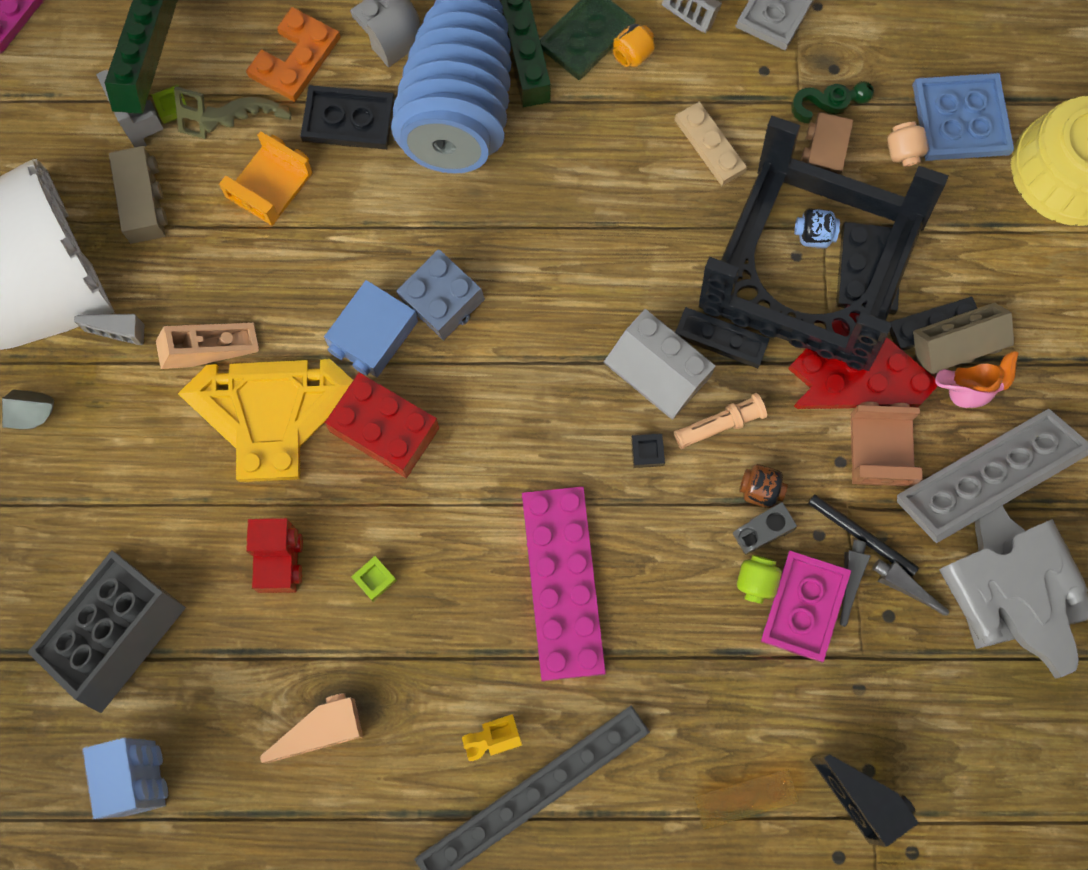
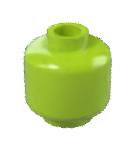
(759, 578)

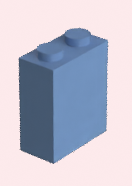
(370, 329)

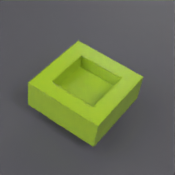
(166, 104)
(374, 578)

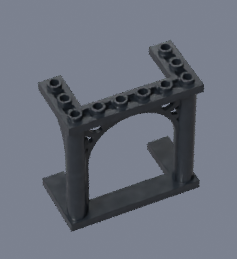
(871, 328)

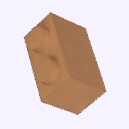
(828, 142)

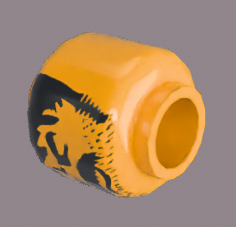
(633, 45)

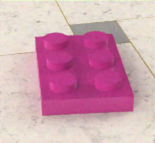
(806, 606)

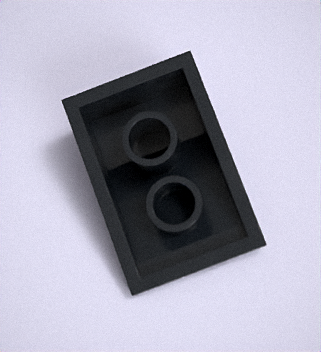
(873, 807)

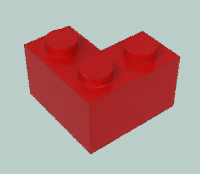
(275, 555)

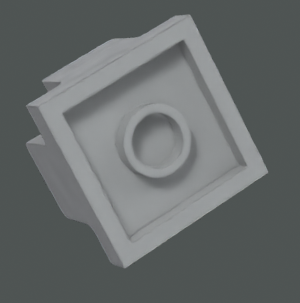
(136, 125)

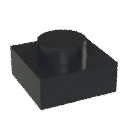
(647, 450)

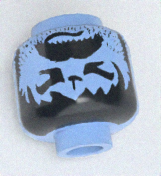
(817, 228)

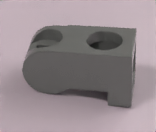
(765, 528)

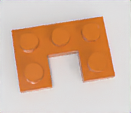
(313, 46)

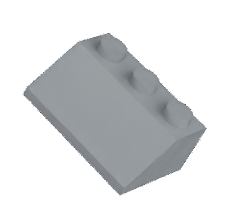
(659, 364)

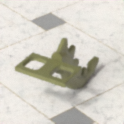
(225, 115)

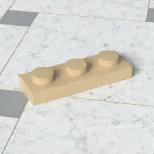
(710, 143)

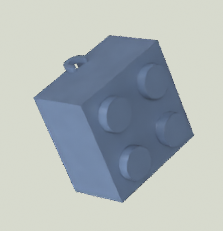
(441, 294)

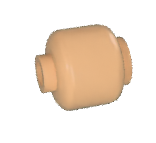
(907, 144)

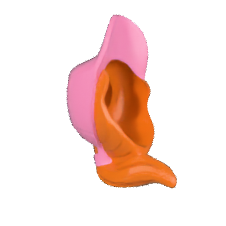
(980, 383)

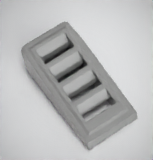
(700, 23)
(115, 326)

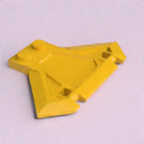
(267, 411)

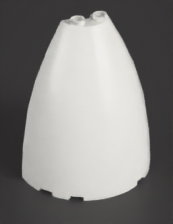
(41, 265)

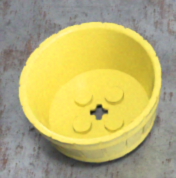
(1053, 163)

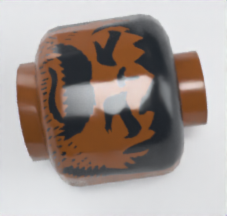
(763, 486)

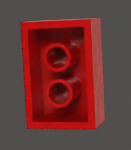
(382, 425)

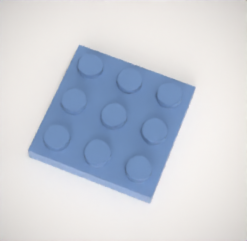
(963, 116)

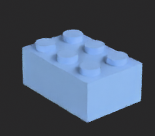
(124, 777)

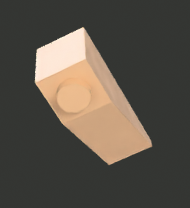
(203, 344)
(321, 728)

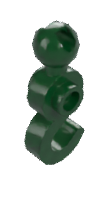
(833, 100)

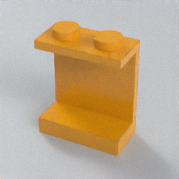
(269, 179)

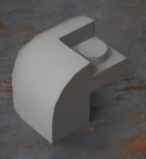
(389, 26)

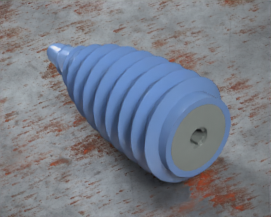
(455, 87)

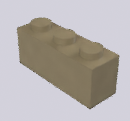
(138, 194)
(964, 338)

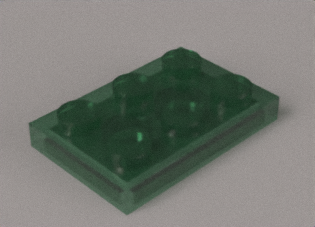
(585, 35)

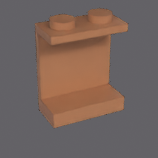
(883, 445)

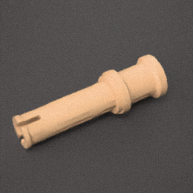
(733, 416)

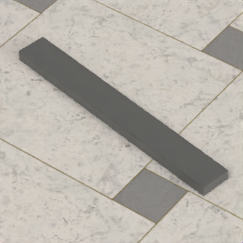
(534, 793)

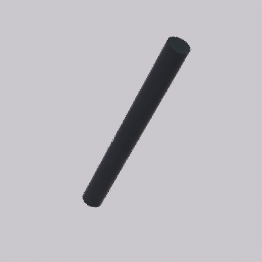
(862, 534)

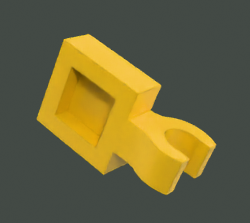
(496, 736)

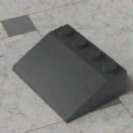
(105, 632)

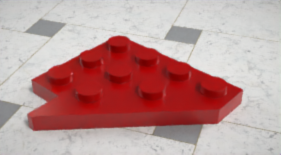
(835, 385)

